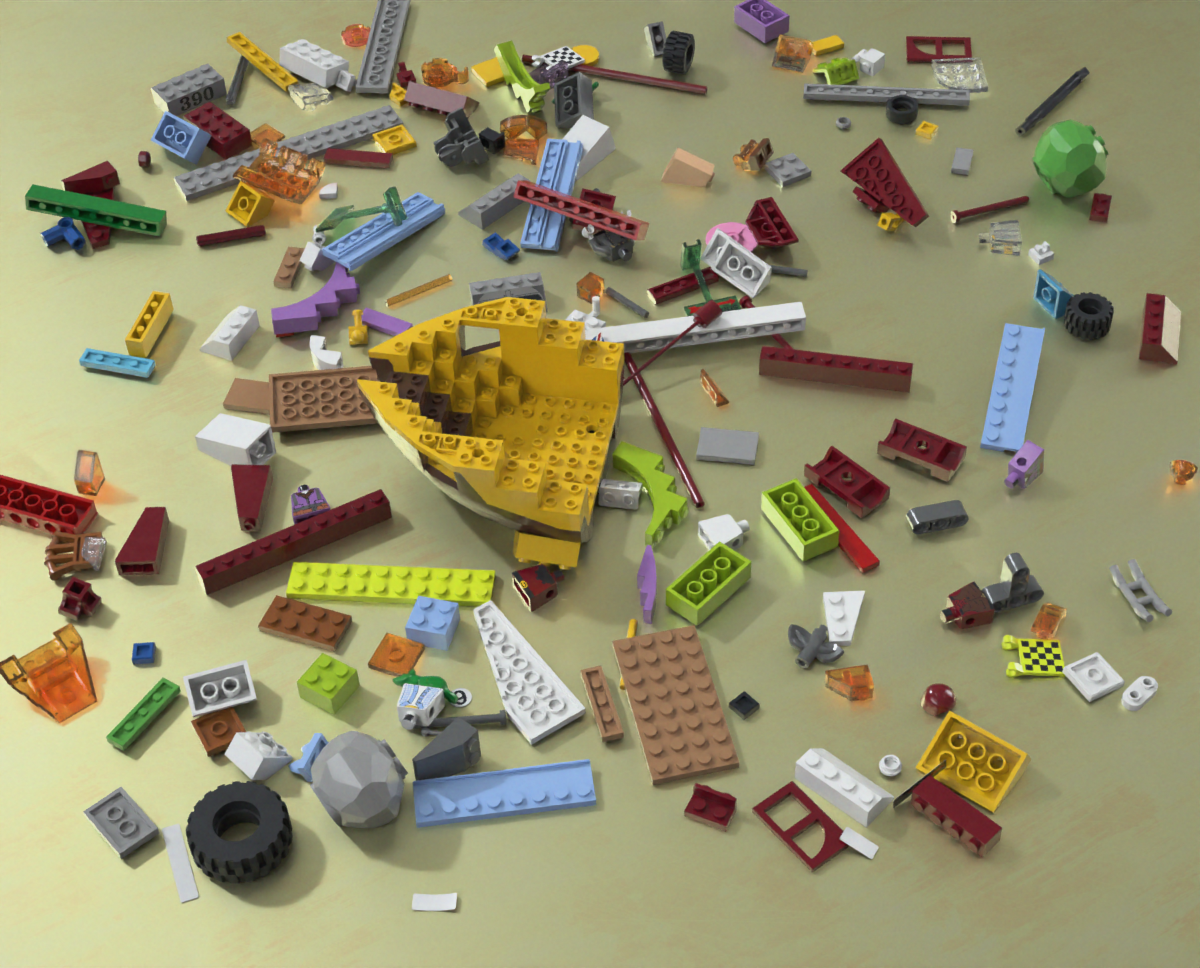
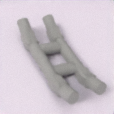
(1140, 582)

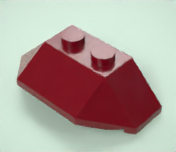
(769, 225)

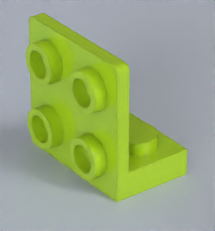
(838, 71)

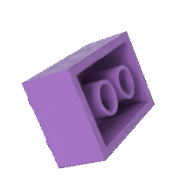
(761, 19)

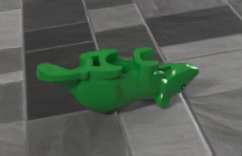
(429, 681)

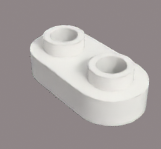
(1143, 689)

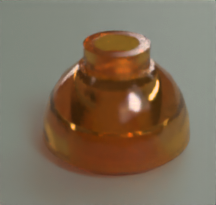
(1182, 471)

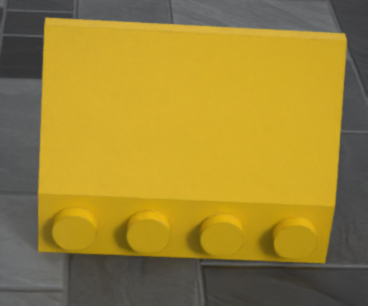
(976, 762)

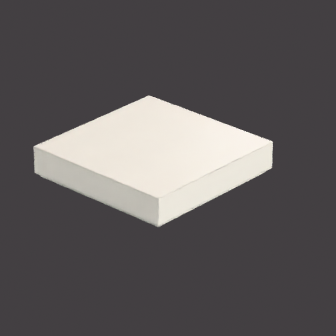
(1093, 676)

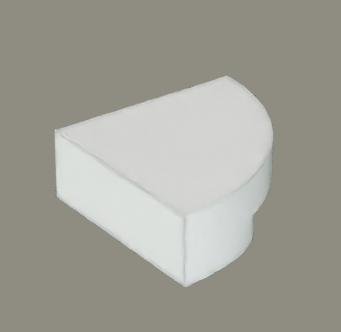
(329, 191)

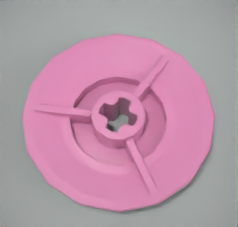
(736, 231)

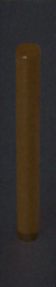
(420, 289)

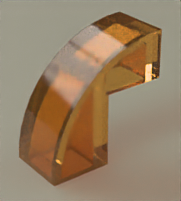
(518, 124)

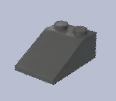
(449, 752)

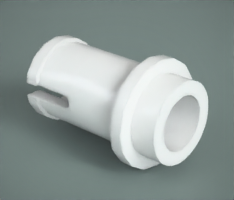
(319, 237)

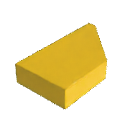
(398, 94)

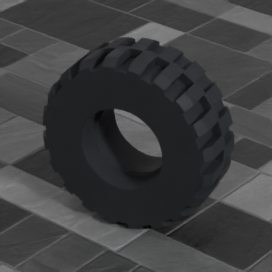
(245, 858)

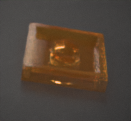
(396, 655)

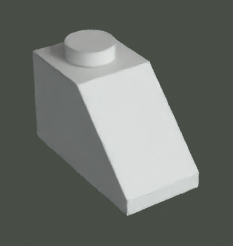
(314, 258)

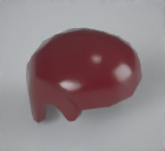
(938, 699)

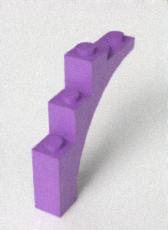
(324, 303)

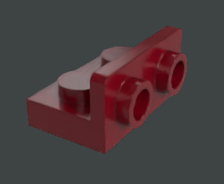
(711, 807)

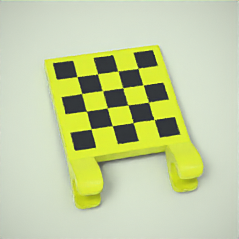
(1036, 657)

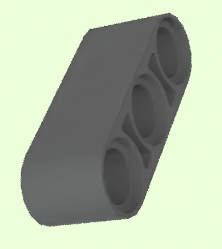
(937, 517)

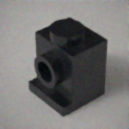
(492, 140)

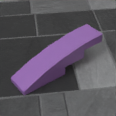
(648, 584)

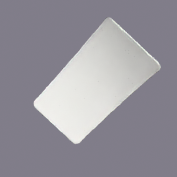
(431, 902)

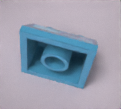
(1051, 294)

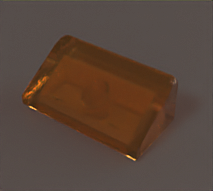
(712, 389)

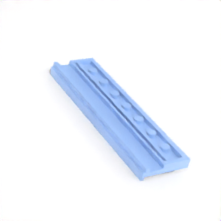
(557, 172)
(381, 232)
(1012, 388)
(503, 793)

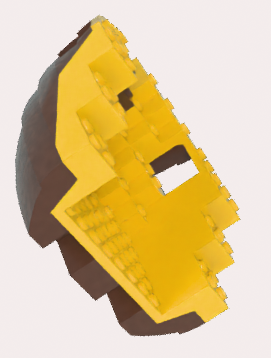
(508, 423)

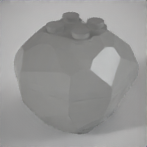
(358, 780)

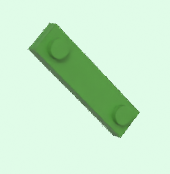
(143, 714)

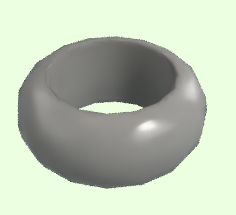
(839, 122)

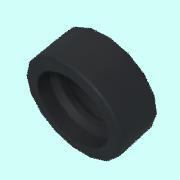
(901, 117)

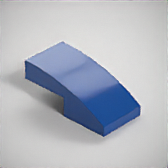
(502, 248)

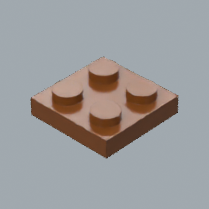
(217, 730)

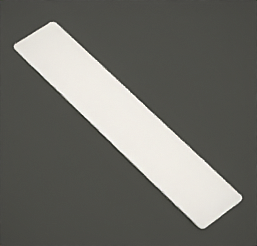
(180, 863)

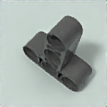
(1015, 586)

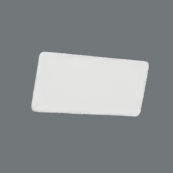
(859, 842)

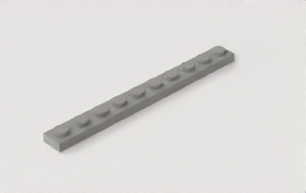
(883, 94)

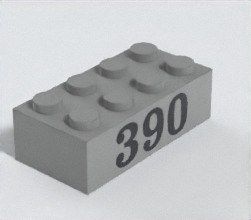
(189, 90)

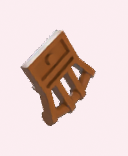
(73, 561)

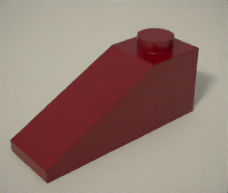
(93, 179)

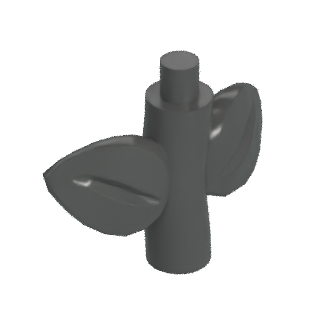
(812, 645)

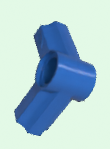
(64, 230)

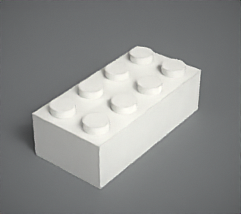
(312, 62)

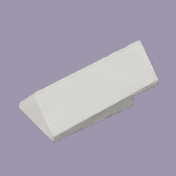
(736, 264)

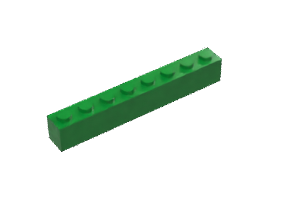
(96, 210)

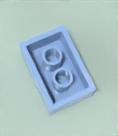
(180, 137)

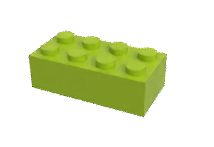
(799, 519)
(708, 583)

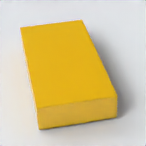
(827, 45)

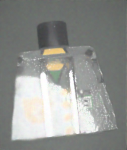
(1003, 238)

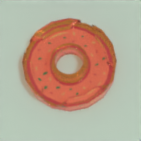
(355, 35)

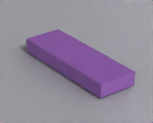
(384, 323)

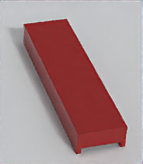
(44, 507)

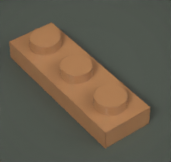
(289, 268)

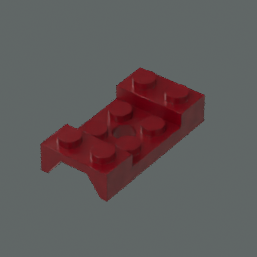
(940, 454)
(861, 493)

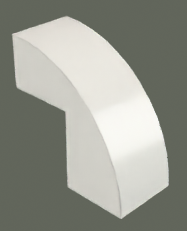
(322, 357)

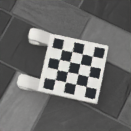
(557, 56)

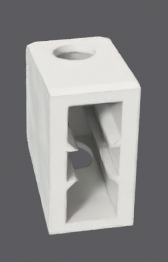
(724, 530)

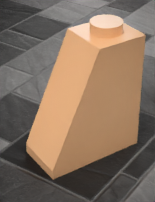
(688, 170)

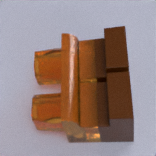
(754, 155)

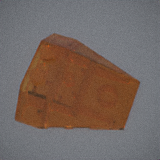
(53, 675)

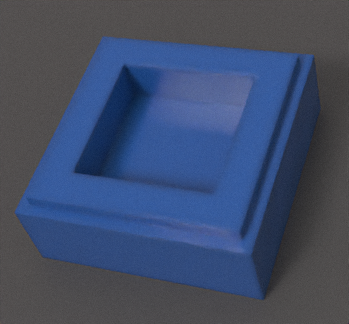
(143, 653)

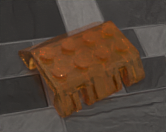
(282, 174)

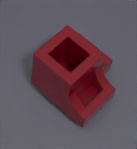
(78, 599)

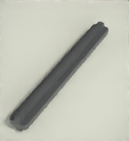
(237, 80)

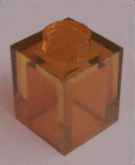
(590, 286)

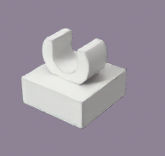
(346, 80)
(1041, 253)

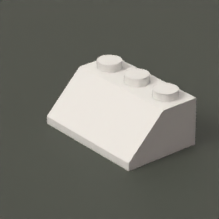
(232, 333)
(219, 688)

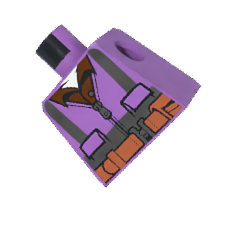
(1025, 466)
(307, 503)

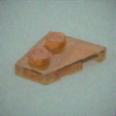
(522, 149)

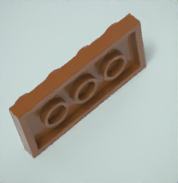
(305, 623)

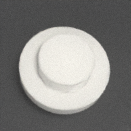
(890, 765)

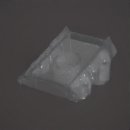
(309, 95)

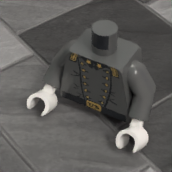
(610, 244)

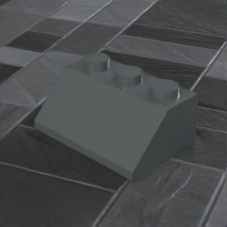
(572, 100)

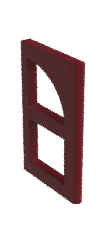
(916, 55)
(832, 832)

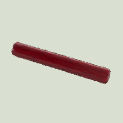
(230, 235)

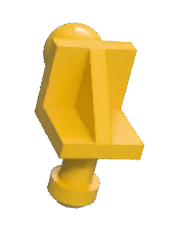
(358, 333)

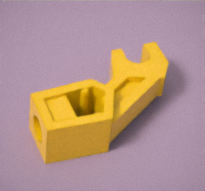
(892, 223)

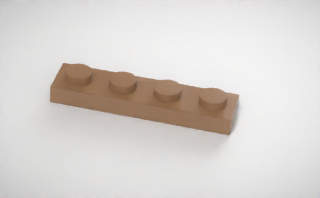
(602, 704)

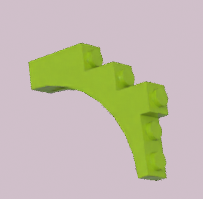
(522, 83)
(660, 487)

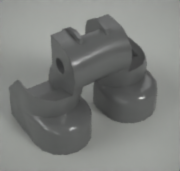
(460, 142)

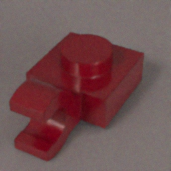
(404, 76)

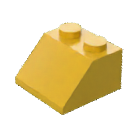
(249, 204)

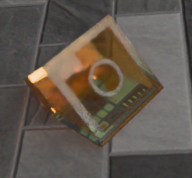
(792, 53)

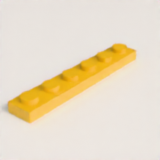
(261, 60)

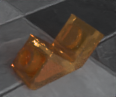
(1048, 620)

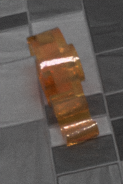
(441, 73)

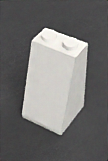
(596, 142)
(237, 440)

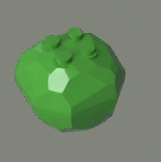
(1070, 158)

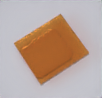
(266, 131)

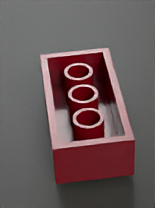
(227, 134)

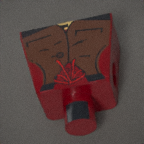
(968, 607)

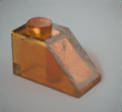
(88, 473)
(850, 682)

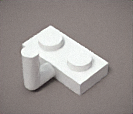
(590, 320)

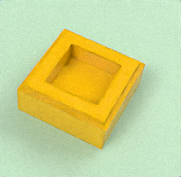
(926, 130)

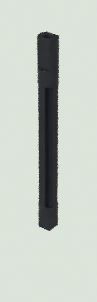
(1053, 100)

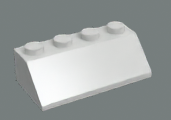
(842, 785)

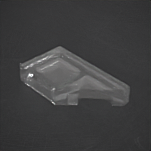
(93, 550)

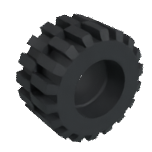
(678, 52)
(1088, 316)

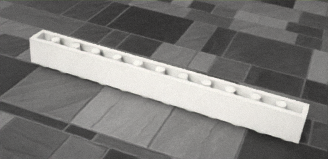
(728, 326)

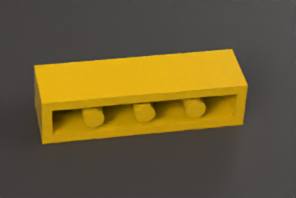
(149, 324)

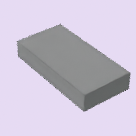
(962, 161)

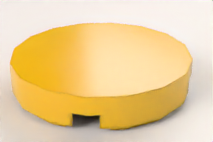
(587, 52)

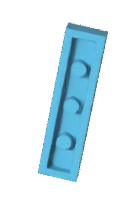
(117, 362)

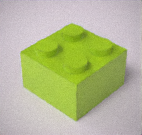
(328, 683)

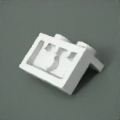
(619, 494)

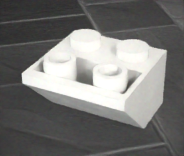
(257, 754)

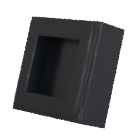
(744, 705)

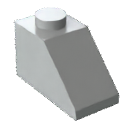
(655, 37)

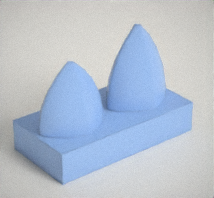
(310, 753)

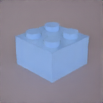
(433, 622)

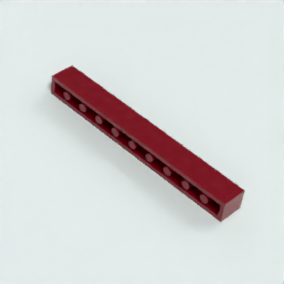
(293, 541)

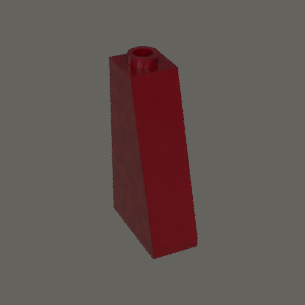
(251, 491)
(145, 544)

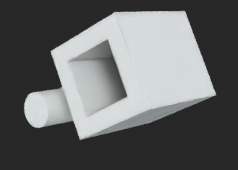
(871, 61)

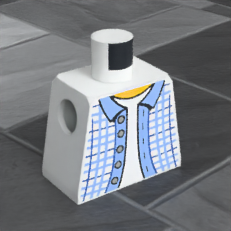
(419, 705)

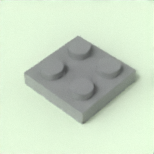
(787, 169)

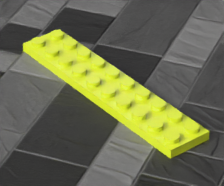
(389, 583)

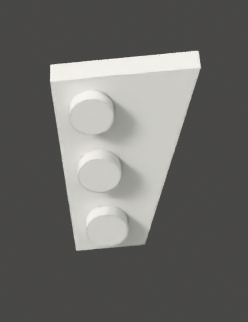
(842, 614)

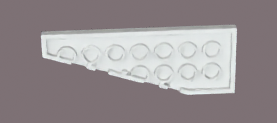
(528, 687)

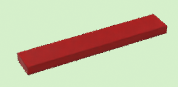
(848, 539)

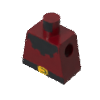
(537, 585)

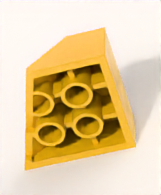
(545, 550)

